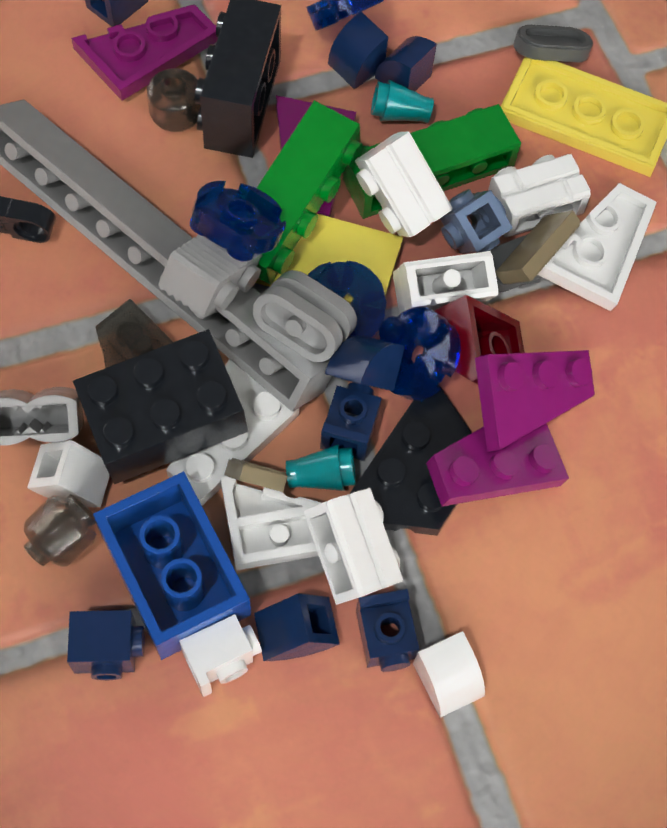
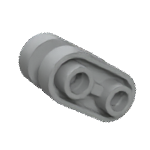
(305, 316)

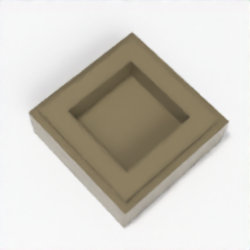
(256, 474)

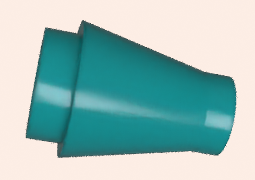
(399, 103)
(324, 469)

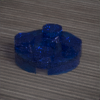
(331, 11)
(237, 220)
(362, 286)
(440, 350)

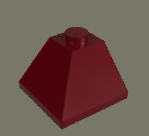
(481, 332)

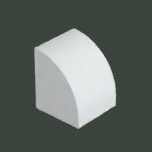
(69, 469)
(450, 674)

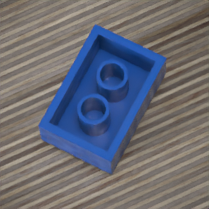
(172, 562)

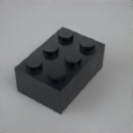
(239, 76)
(161, 406)

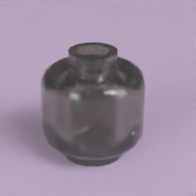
(173, 99)
(59, 531)

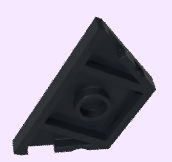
(400, 471)

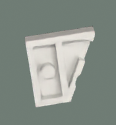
(266, 525)

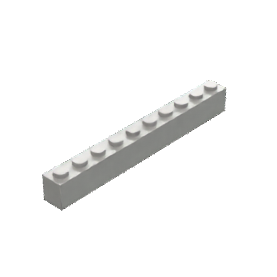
(141, 243)

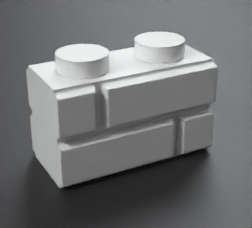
(402, 185)
(540, 190)
(445, 279)
(353, 545)

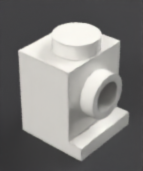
(220, 652)

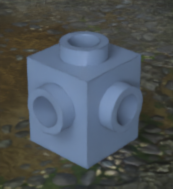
(487, 220)

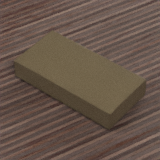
(538, 247)

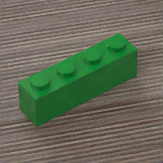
(454, 151)
(307, 176)

